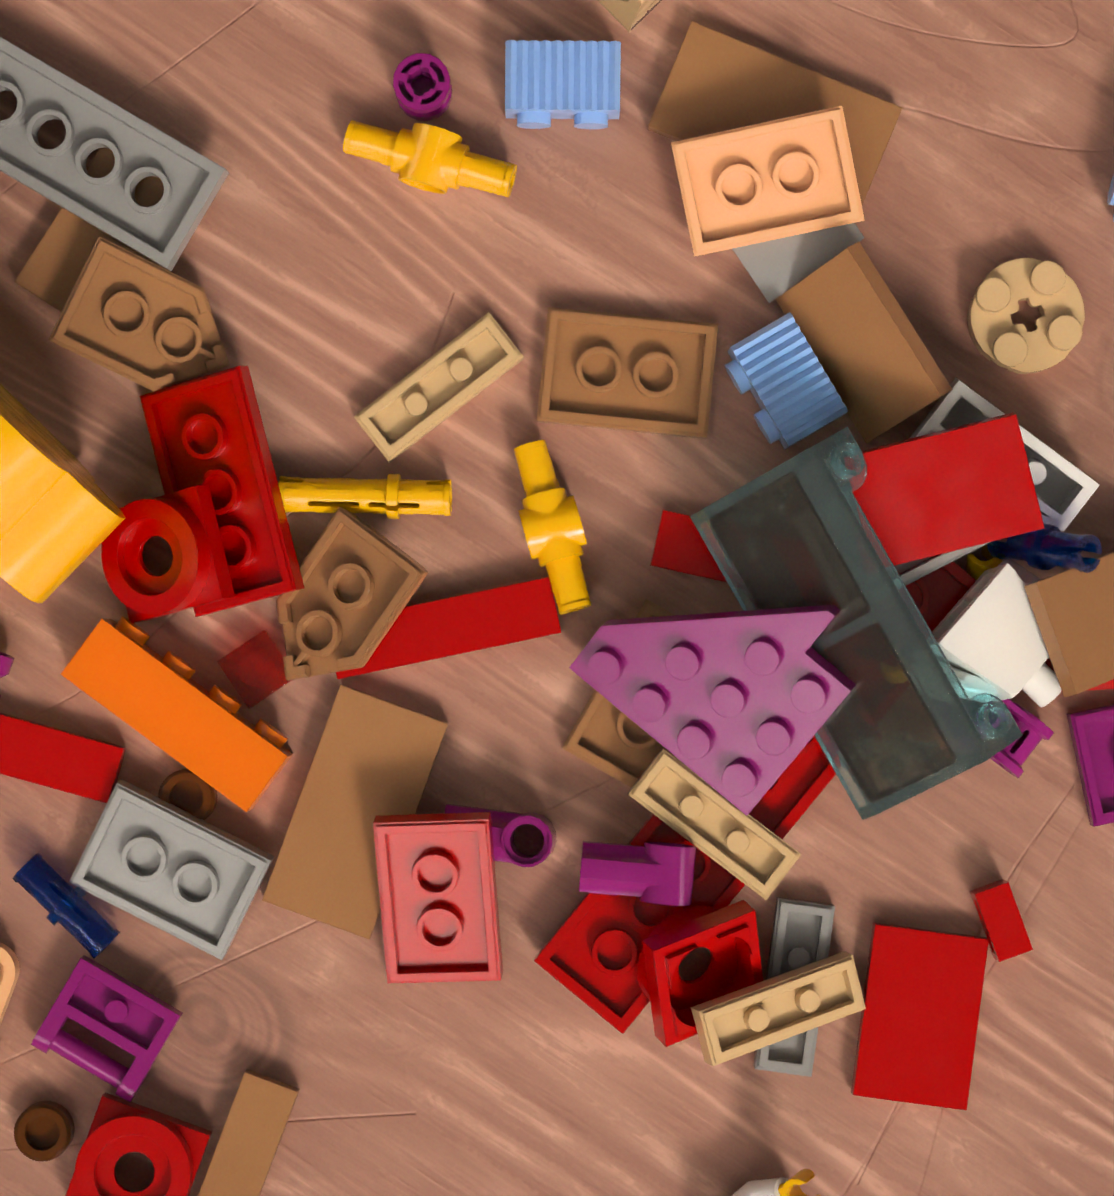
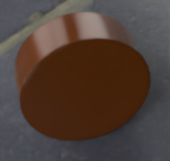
(189, 793)
(44, 1131)

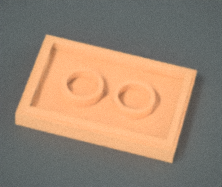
(768, 181)

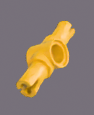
(429, 158)
(552, 527)

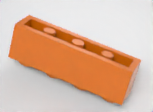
(177, 712)

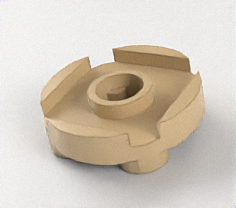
(1042, 286)

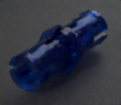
(1049, 548)
(66, 905)

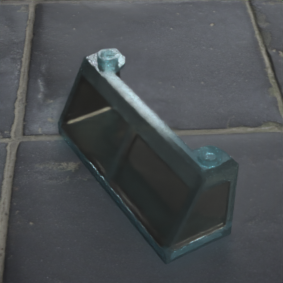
(807, 543)

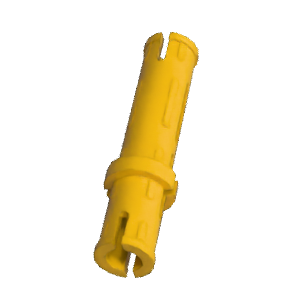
(375, 496)

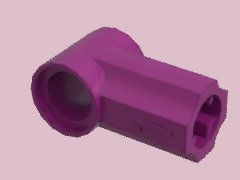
(503, 830)
(652, 872)

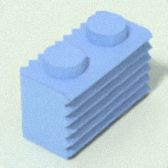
(562, 82)
(785, 382)

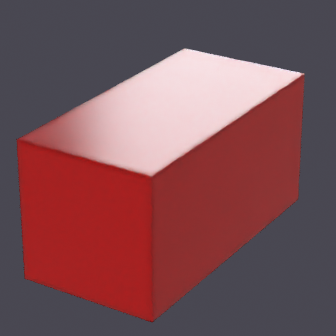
(1001, 920)

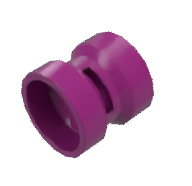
(422, 98)

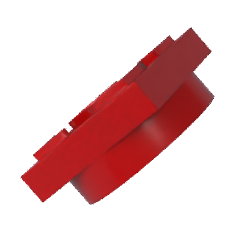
(199, 561)
(734, 964)
(127, 1127)

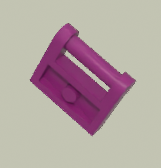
(115, 1012)

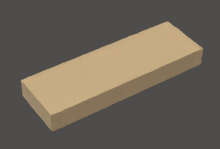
(439, 387)
(714, 824)
(778, 1008)

